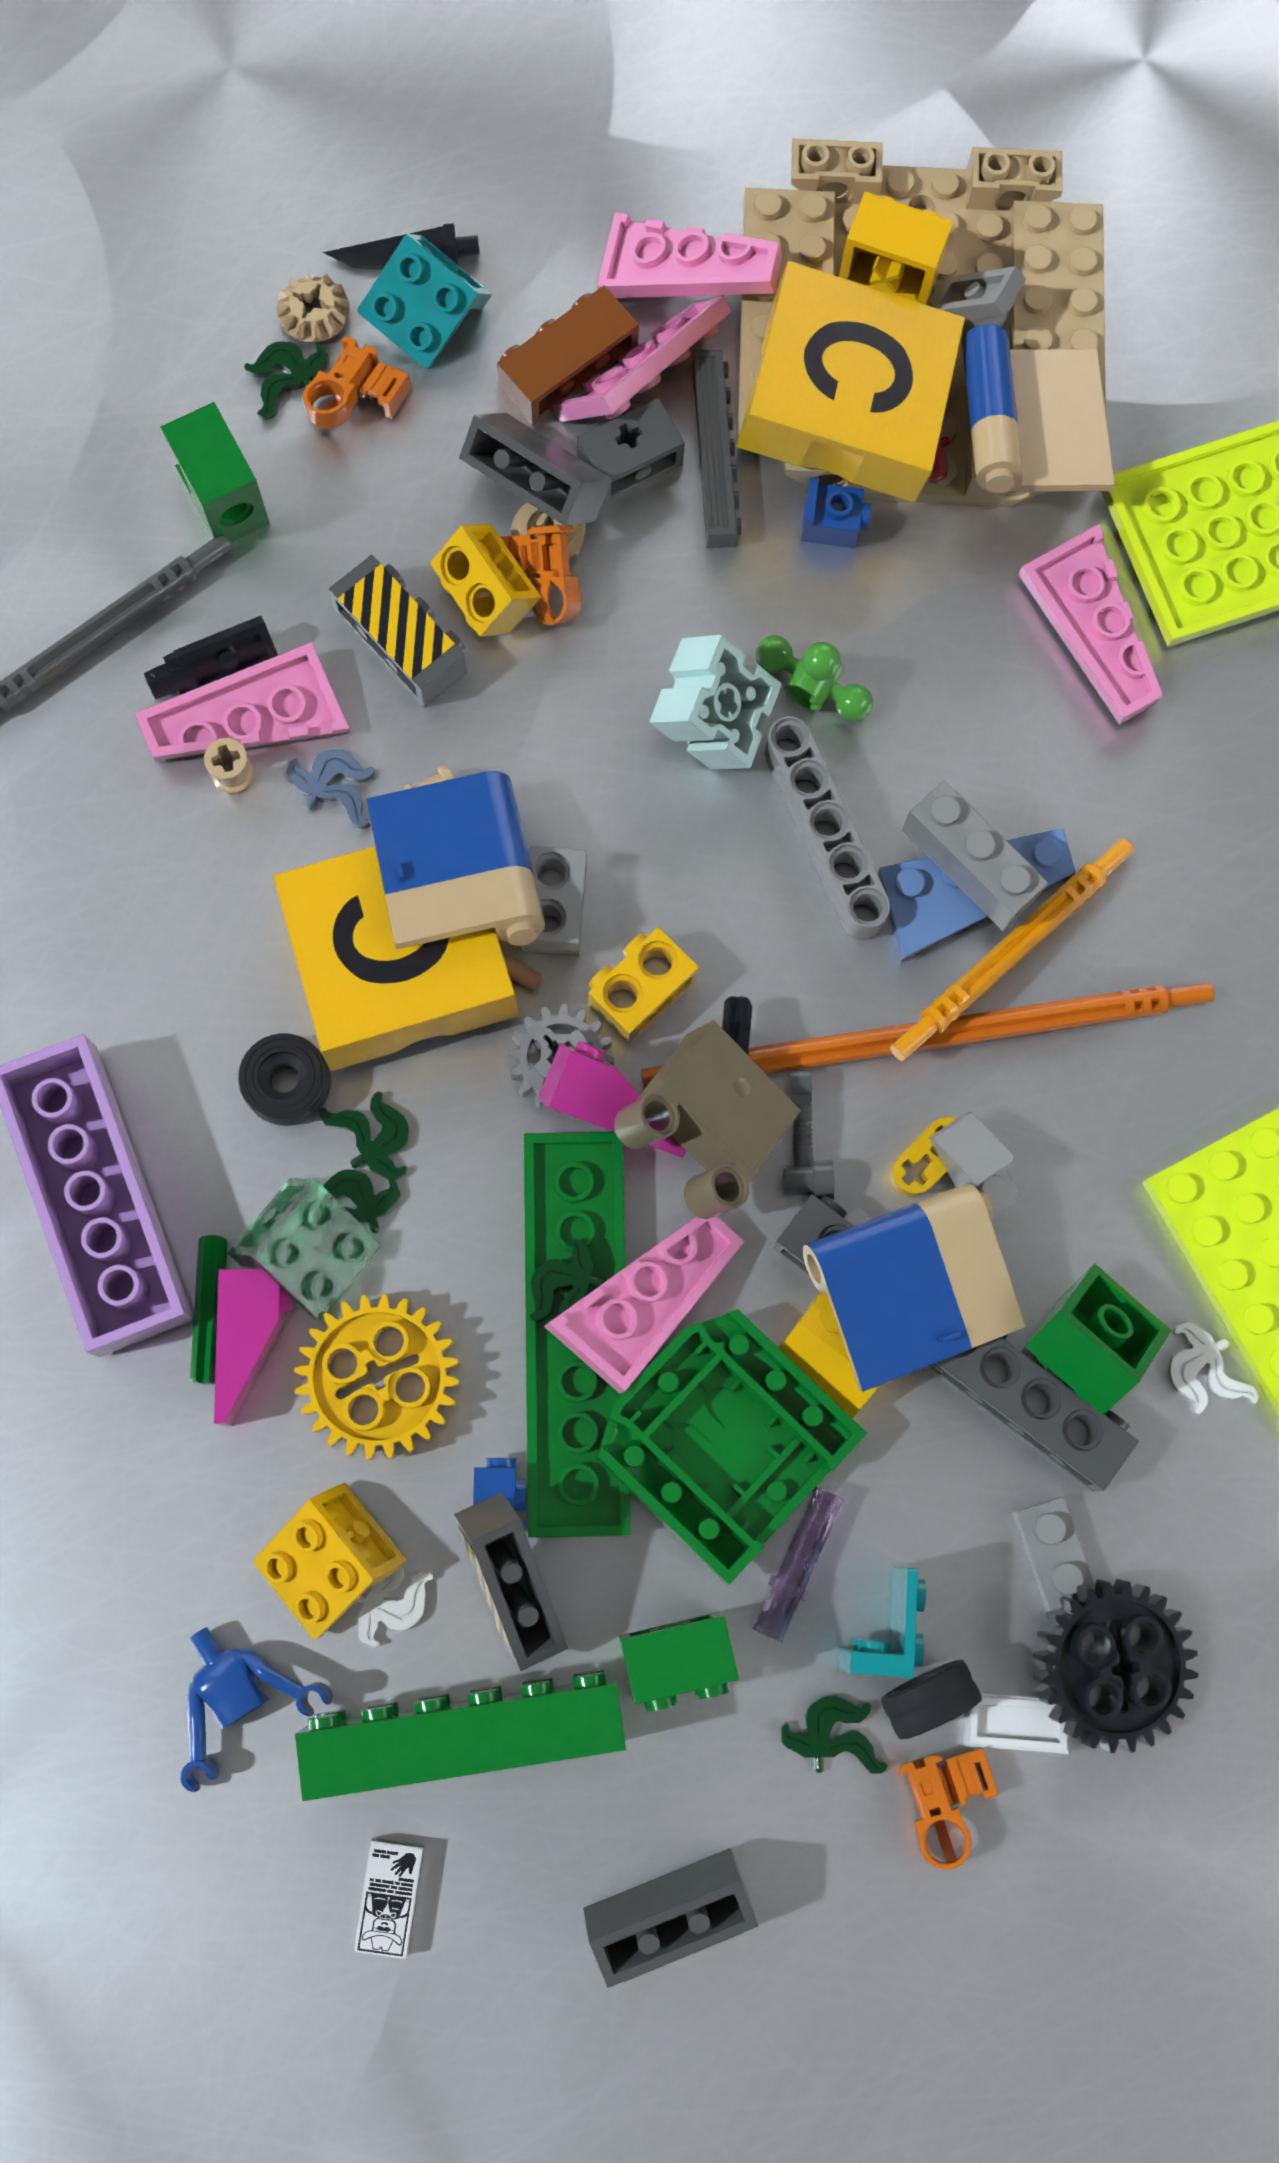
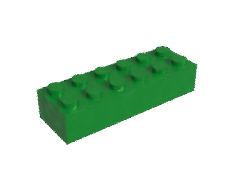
(459, 1737)

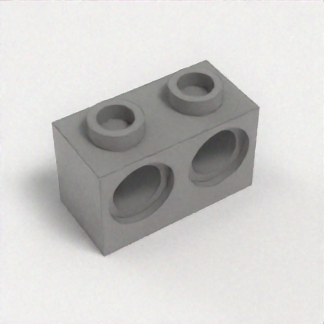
(560, 901)

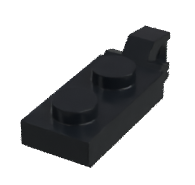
(212, 658)

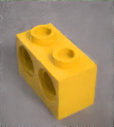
(484, 580)
(651, 991)

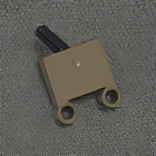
(715, 1108)

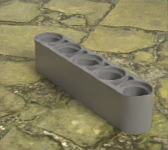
(826, 806)

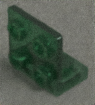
(307, 1245)

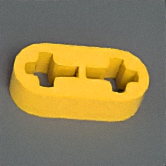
(912, 1155)

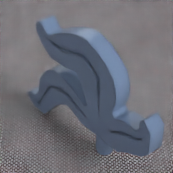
(325, 769)

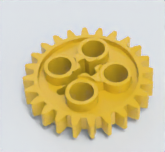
(359, 1334)

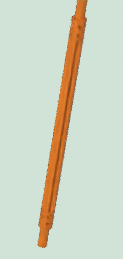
(975, 1027)

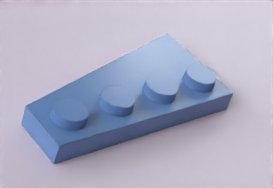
(932, 908)

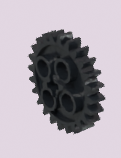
(1074, 1675)

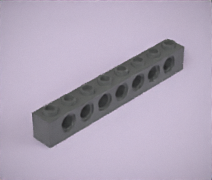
(1108, 1436)

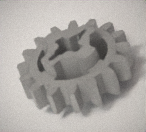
(545, 1040)

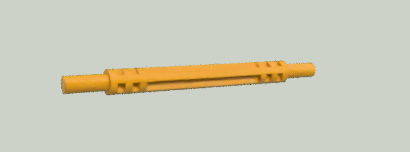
(1011, 949)

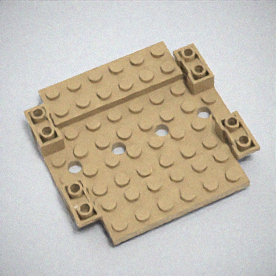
(998, 222)

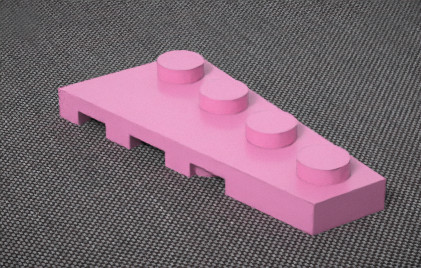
(673, 262)
(641, 365)
(1086, 608)
(257, 707)
(639, 1307)

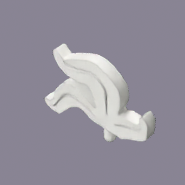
(1188, 1362)
(393, 1613)

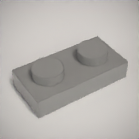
(1053, 1551)

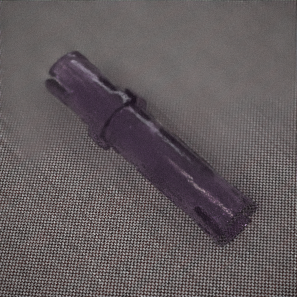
(798, 1564)

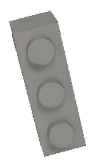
(974, 855)

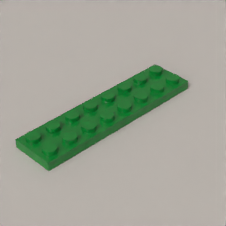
(577, 1194)

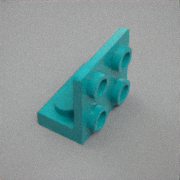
(421, 299)
(905, 1645)

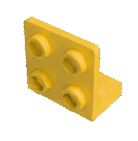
(327, 1558)

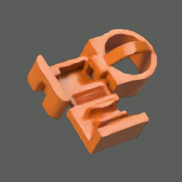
(359, 373)
(550, 559)
(940, 1788)

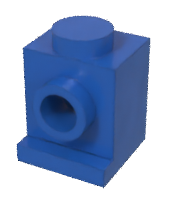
(834, 514)
(500, 1477)

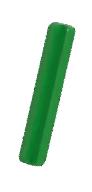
(211, 1258)

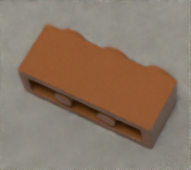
(566, 353)

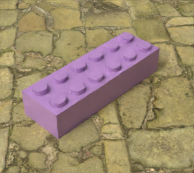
(91, 1197)

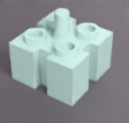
(715, 702)

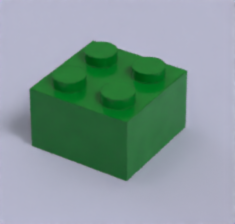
(1098, 1339)
(679, 1660)

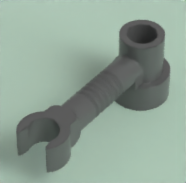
(806, 1175)

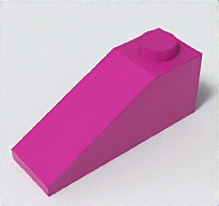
(592, 1090)
(248, 1326)

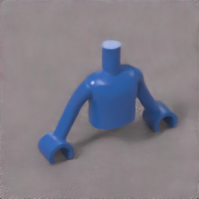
(232, 1691)

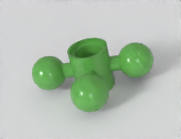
(814, 677)

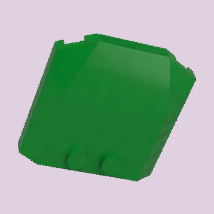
(724, 1439)

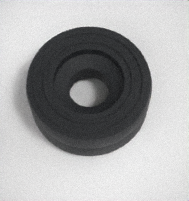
(278, 1052)
(931, 1699)

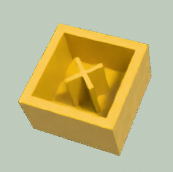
(895, 247)

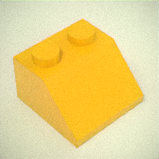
(821, 1355)

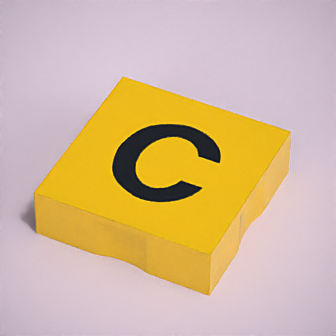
(852, 382)
(366, 991)

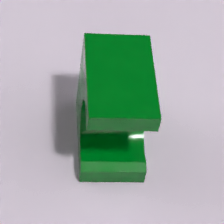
(216, 473)

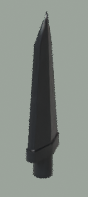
(378, 252)

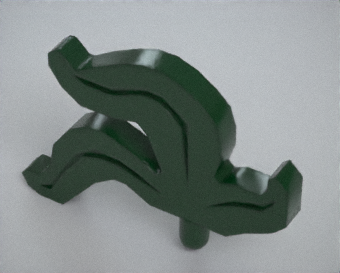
(291, 359)
(389, 1141)
(360, 1190)
(559, 1274)
(819, 1720)

